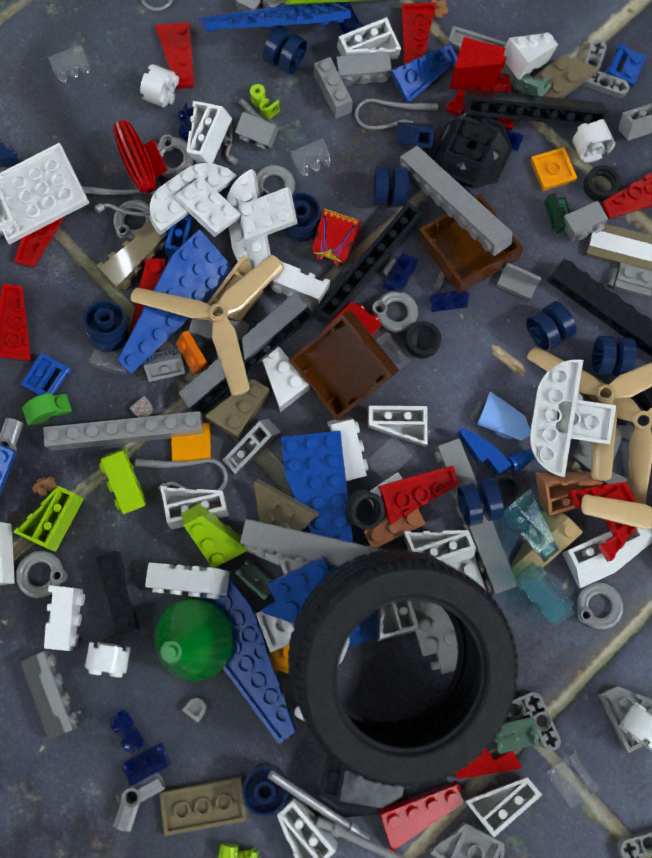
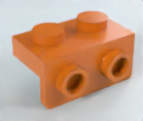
(191, 353)

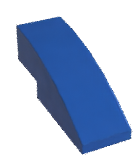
(483, 451)

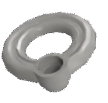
(177, 143)
(274, 170)
(118, 220)
(387, 323)
(38, 557)
(583, 606)

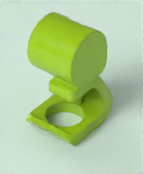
(259, 99)
(232, 850)

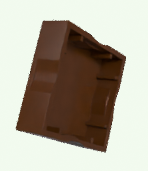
(461, 256)
(344, 364)

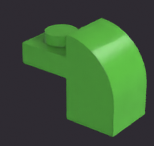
(45, 406)

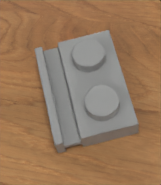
(634, 280)

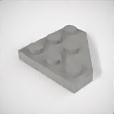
(617, 704)

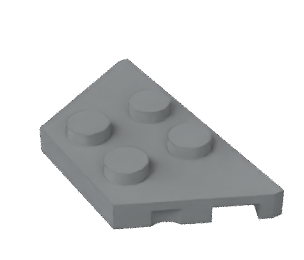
(468, 842)

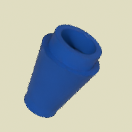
(520, 459)

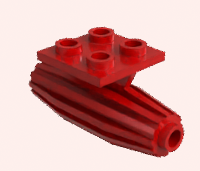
(141, 160)

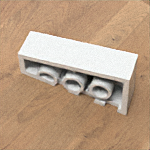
(187, 579)

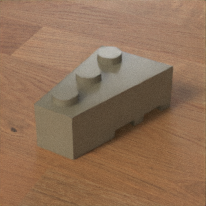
(238, 411)

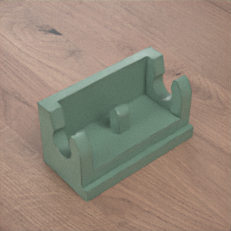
(530, 85)
(255, 578)
(517, 735)

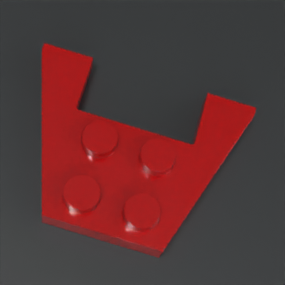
(501, 85)
(619, 531)
(487, 765)

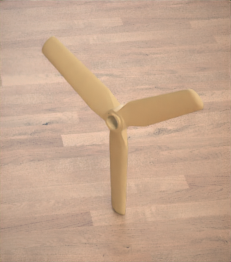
(223, 332)
(622, 387)
(639, 445)
(619, 511)

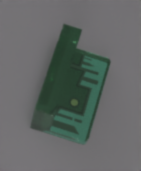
(556, 210)

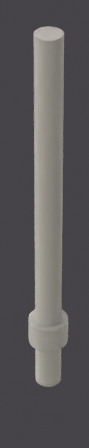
(315, 804)
(338, 831)

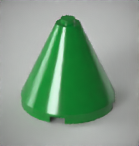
(194, 640)

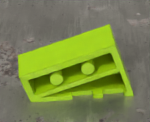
(122, 481)
(52, 519)
(212, 536)

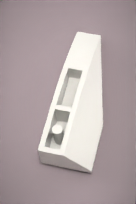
(589, 564)

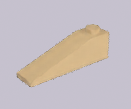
(564, 533)

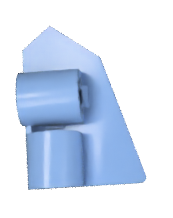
(503, 419)

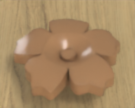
(440, 9)
(44, 485)

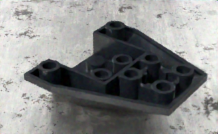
(352, 794)

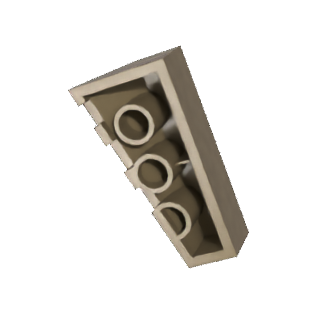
(131, 259)

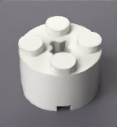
(159, 86)
(593, 141)
(107, 658)
(639, 725)

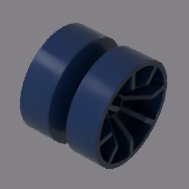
(284, 50)
(396, 185)
(307, 216)
(106, 326)
(551, 326)
(613, 356)
(480, 502)
(262, 794)

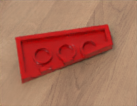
(632, 199)
(150, 278)
(13, 324)
(413, 492)

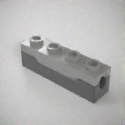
(49, 694)

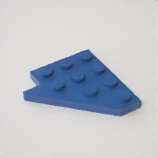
(294, 588)

